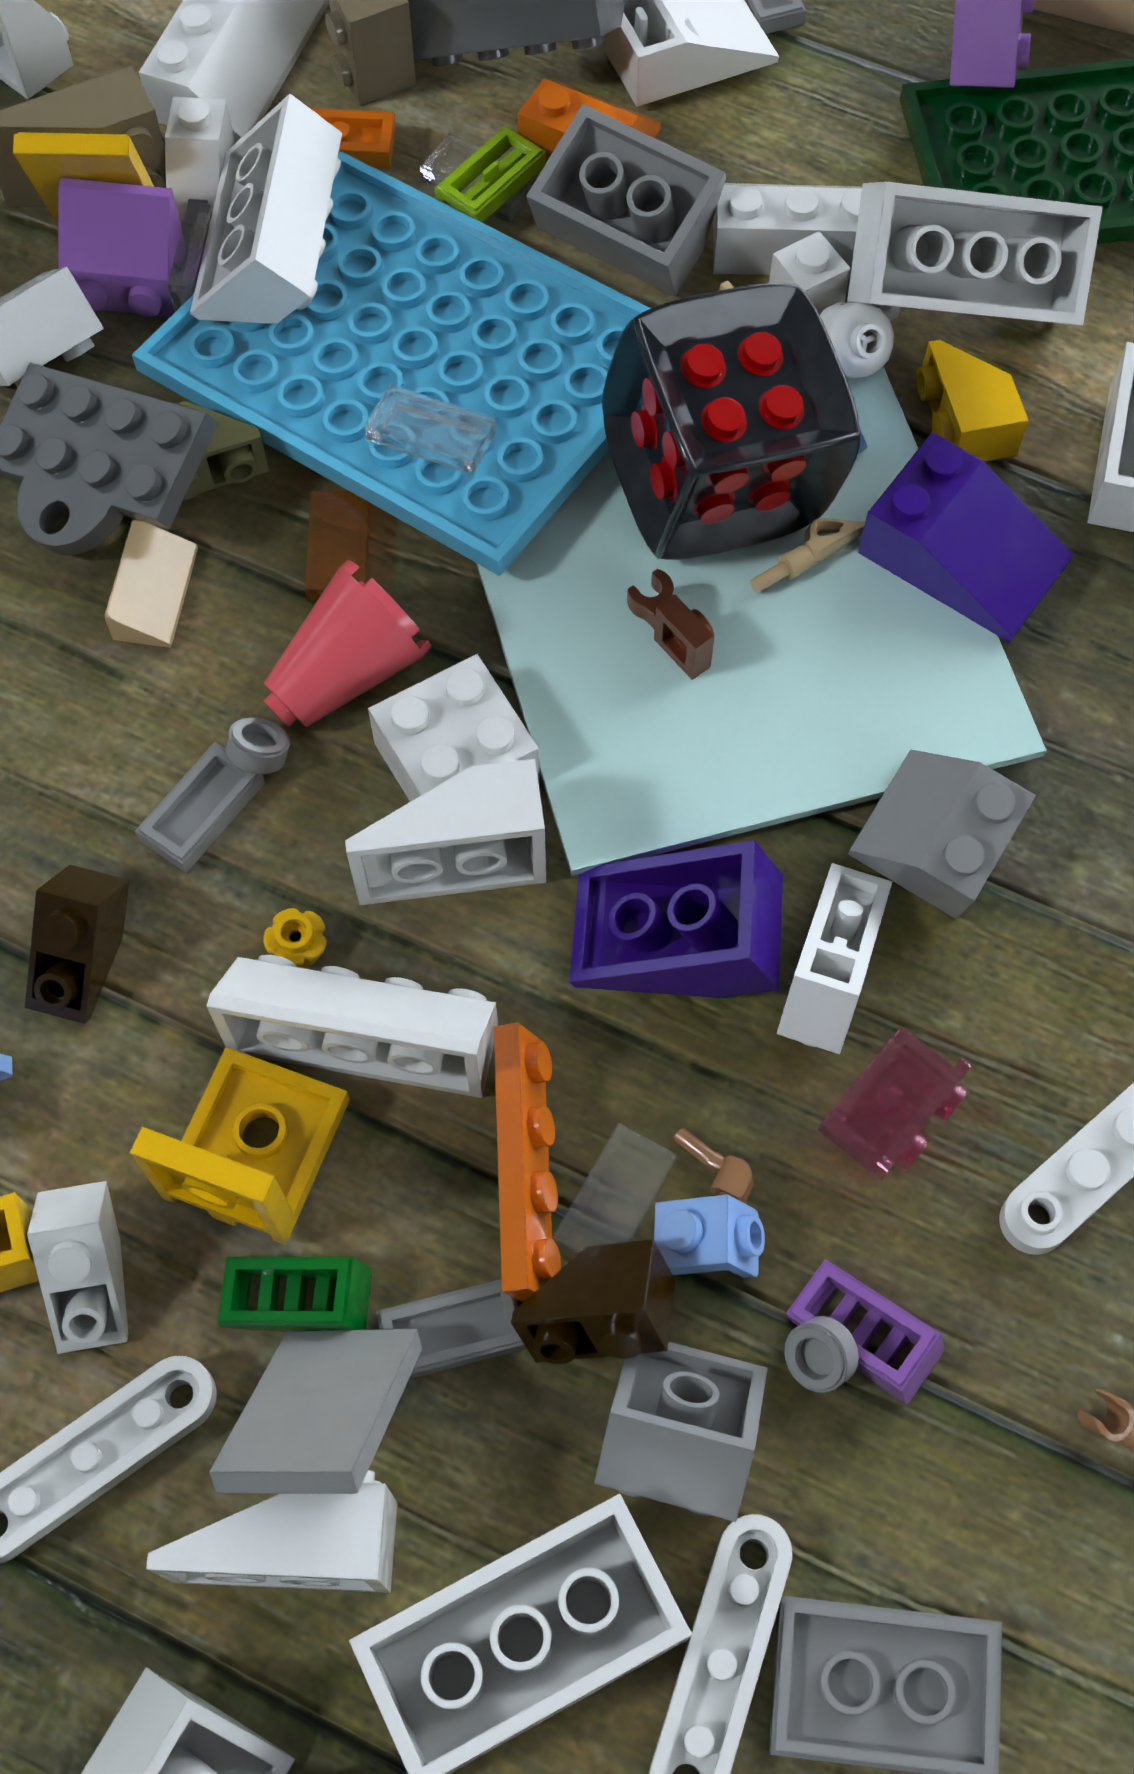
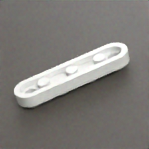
(1074, 1180)
(100, 1450)
(724, 1651)

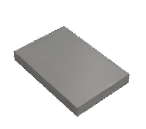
(318, 1413)
(886, 1688)

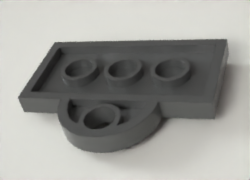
(96, 456)

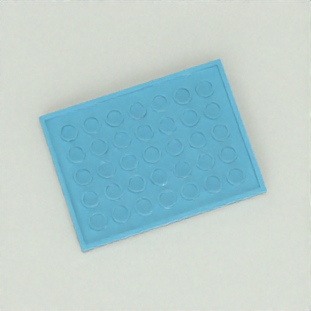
(438, 310)

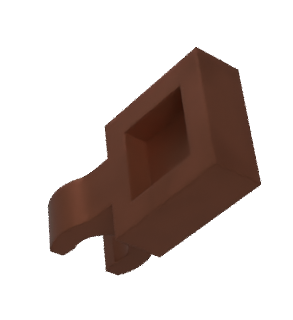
(677, 629)

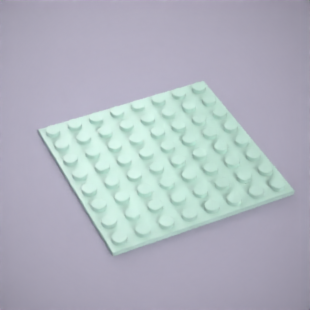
(806, 687)

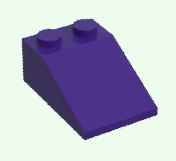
(964, 538)
(681, 924)

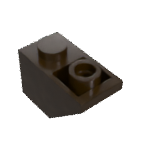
(74, 941)
(600, 1305)

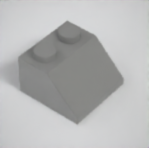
(942, 828)
(684, 1430)

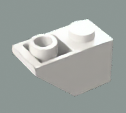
(79, 1266)

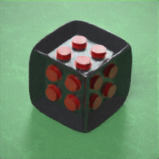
(728, 419)

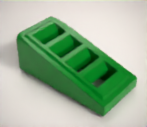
(350, 1296)

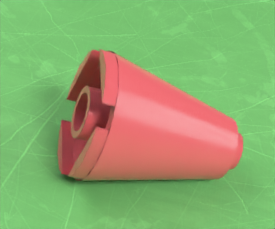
(342, 650)

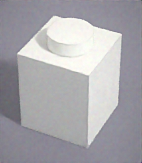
(813, 267)

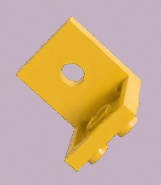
(227, 1176)

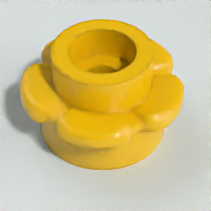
(302, 952)

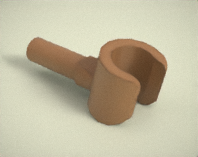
(733, 1173)
(1116, 1425)

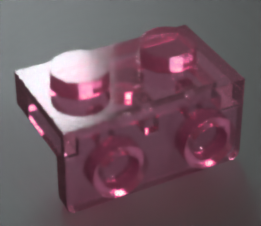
(893, 1102)

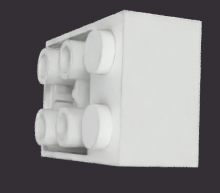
(684, 45)

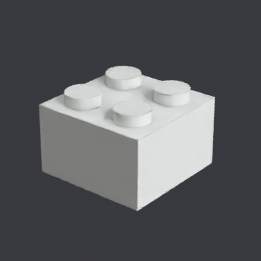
(448, 726)

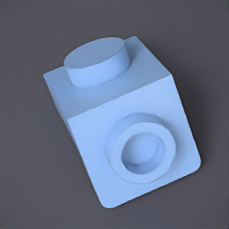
(709, 1235)

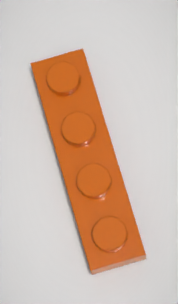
(524, 1178)

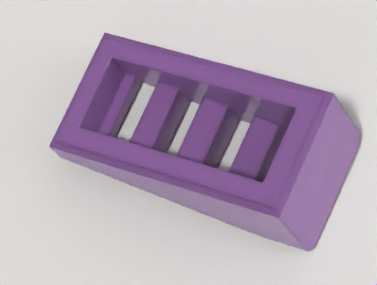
(927, 1341)

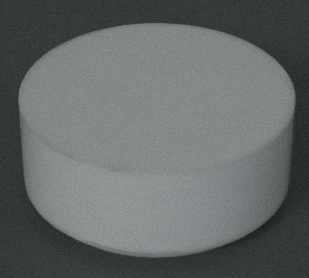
(257, 745)
(821, 1354)

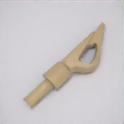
(813, 551)

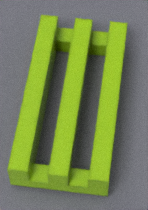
(499, 179)

